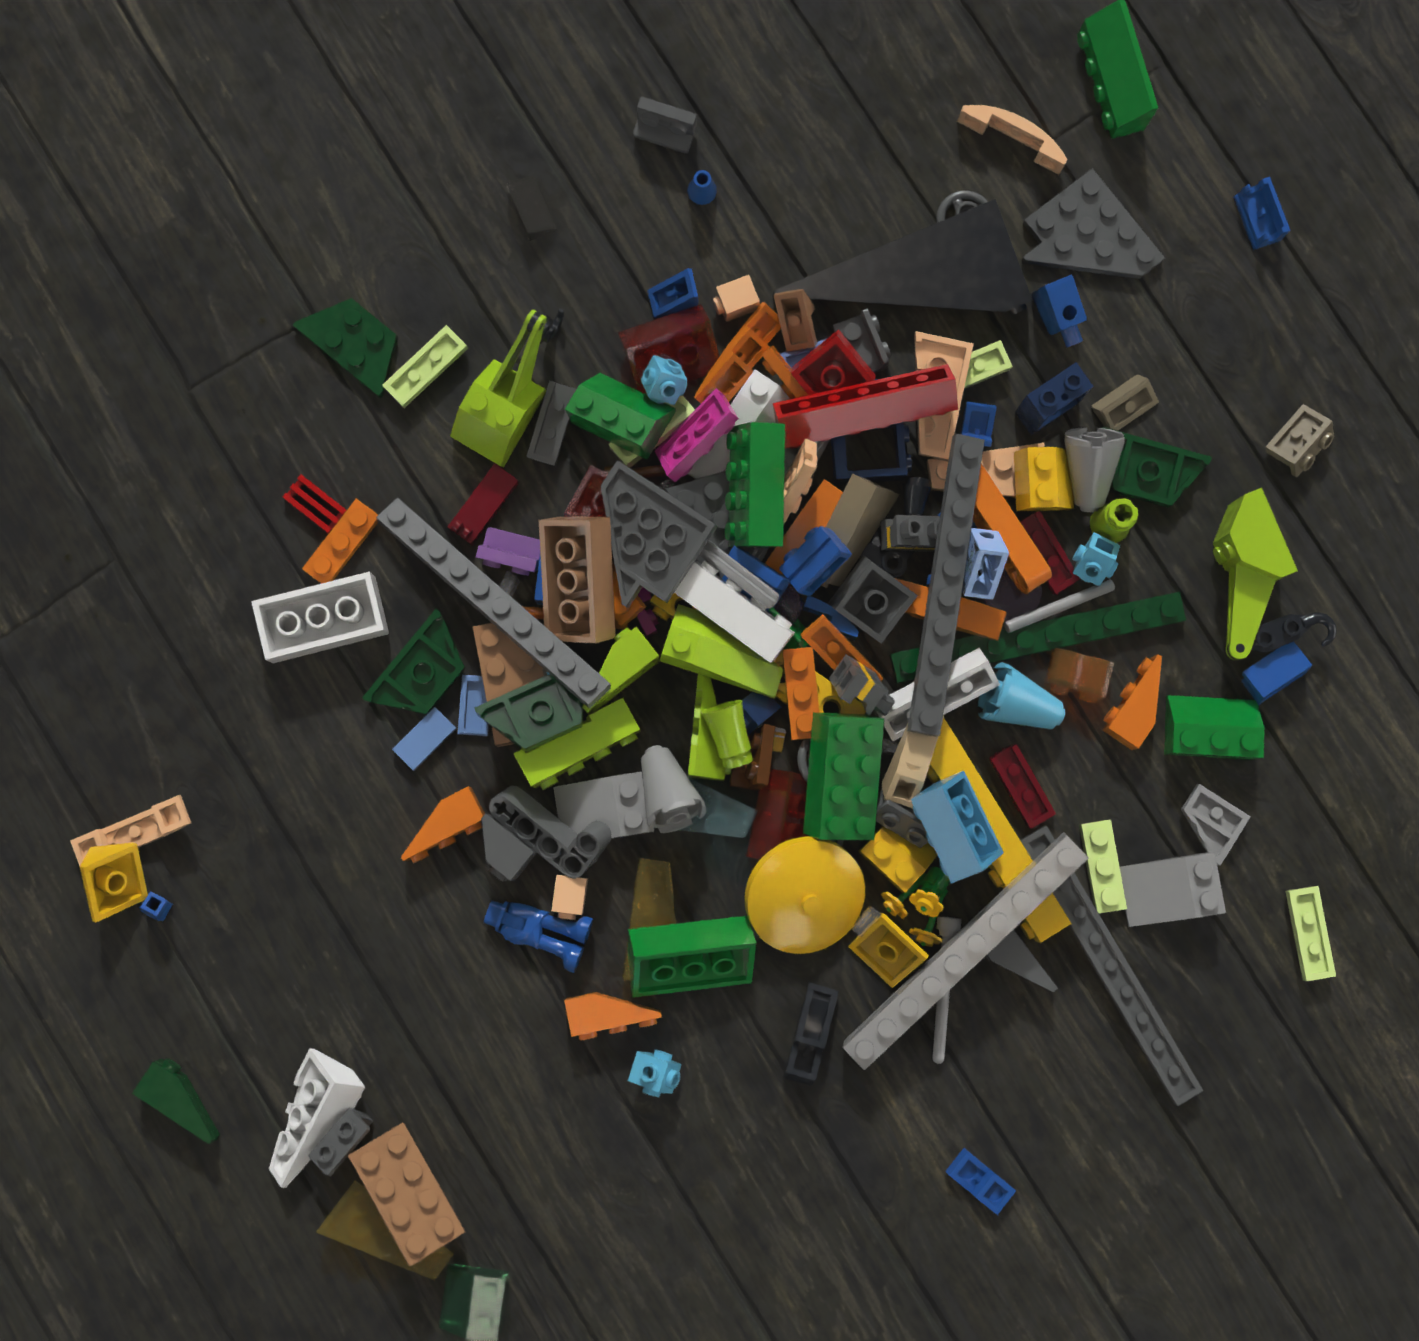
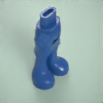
(525, 925)

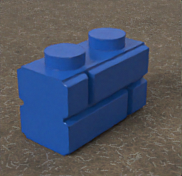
(814, 560)

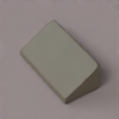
(1125, 403)

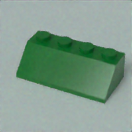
(1117, 70)
(691, 956)

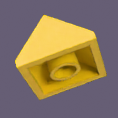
(112, 879)
(888, 951)

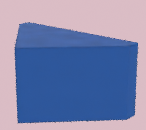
(674, 294)

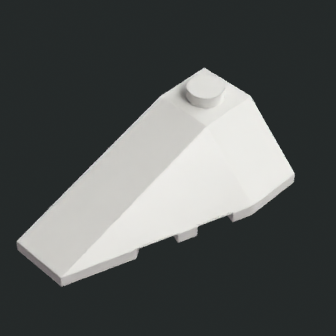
(750, 405)
(321, 1099)

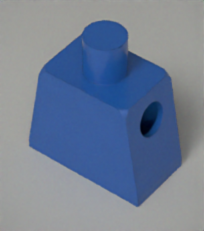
(1059, 299)

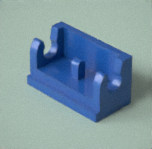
(1262, 213)
(1275, 672)

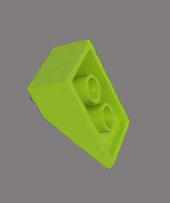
(625, 663)

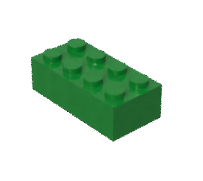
(755, 485)
(843, 776)

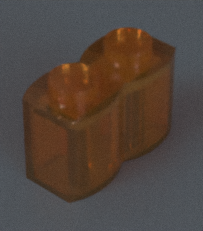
(1078, 674)

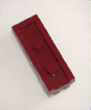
(483, 504)
(1051, 551)
(1022, 785)

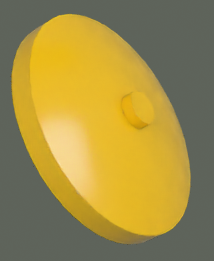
(804, 895)

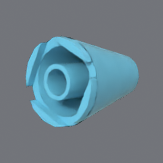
(1020, 701)

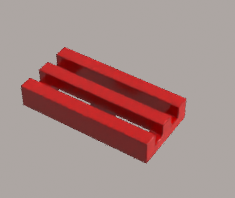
(296, 489)

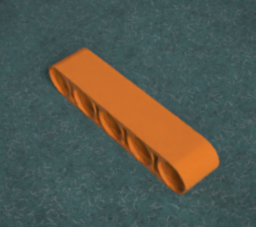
(992, 512)

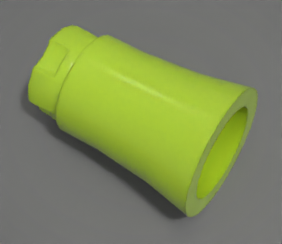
(1107, 524)
(729, 733)

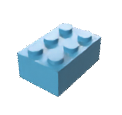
(957, 827)

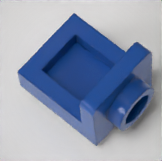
(979, 421)

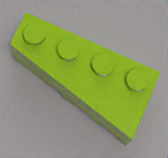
(568, 753)

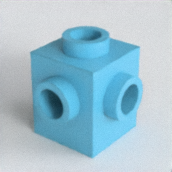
(664, 380)
(1096, 559)
(655, 1072)

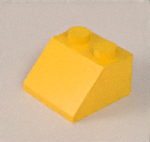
(1042, 479)
(897, 857)

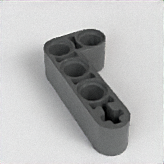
(516, 810)

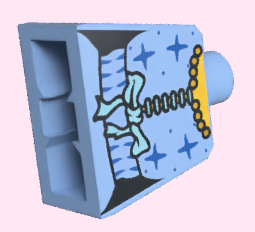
(989, 555)

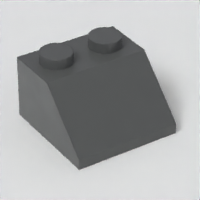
(872, 599)
(504, 850)

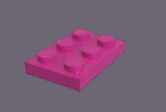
(696, 435)

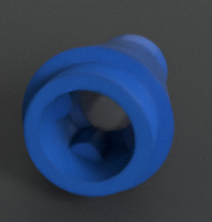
(702, 188)

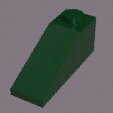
(175, 1097)

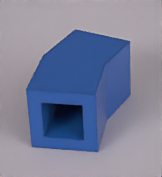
(150, 902)

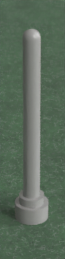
(947, 928)

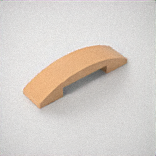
(980, 116)
(139, 829)

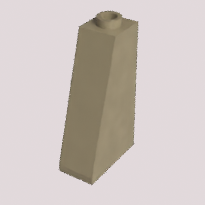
(857, 519)

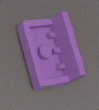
(511, 550)

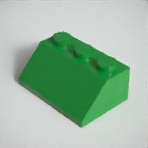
(619, 414)
(1213, 728)

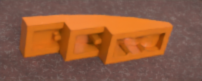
(741, 354)
(814, 514)
(972, 616)

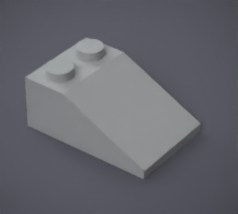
(612, 799)
(1172, 889)

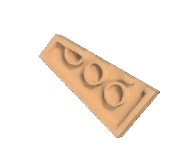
(931, 351)
(997, 462)

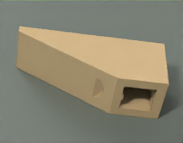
(908, 767)

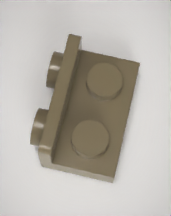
(1301, 439)

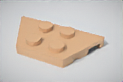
(798, 477)

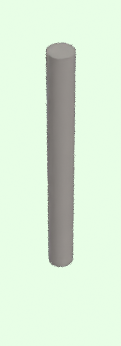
(1059, 606)

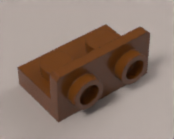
(756, 773)

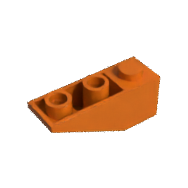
(1137, 711)
(451, 817)
(601, 1012)

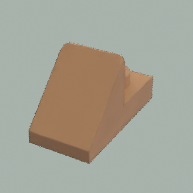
(795, 319)

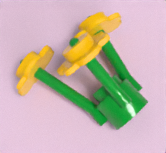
(927, 901)

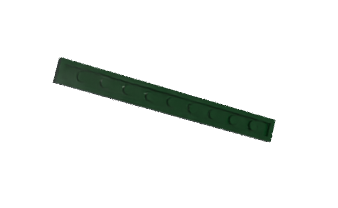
(1058, 632)

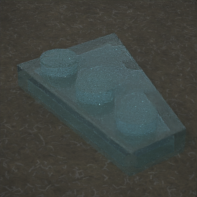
(723, 815)

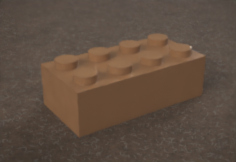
(577, 578)
(502, 667)
(406, 1194)

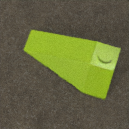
(711, 651)
(704, 758)

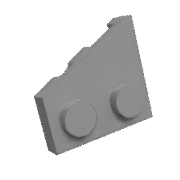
(1214, 821)

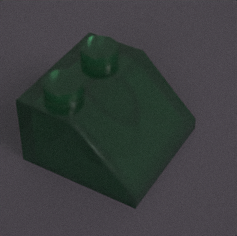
(473, 1302)

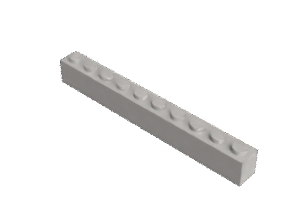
(964, 950)

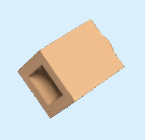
(736, 298)
(569, 896)

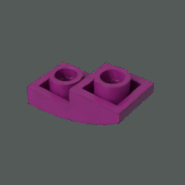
(647, 618)

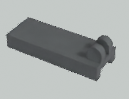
(551, 424)

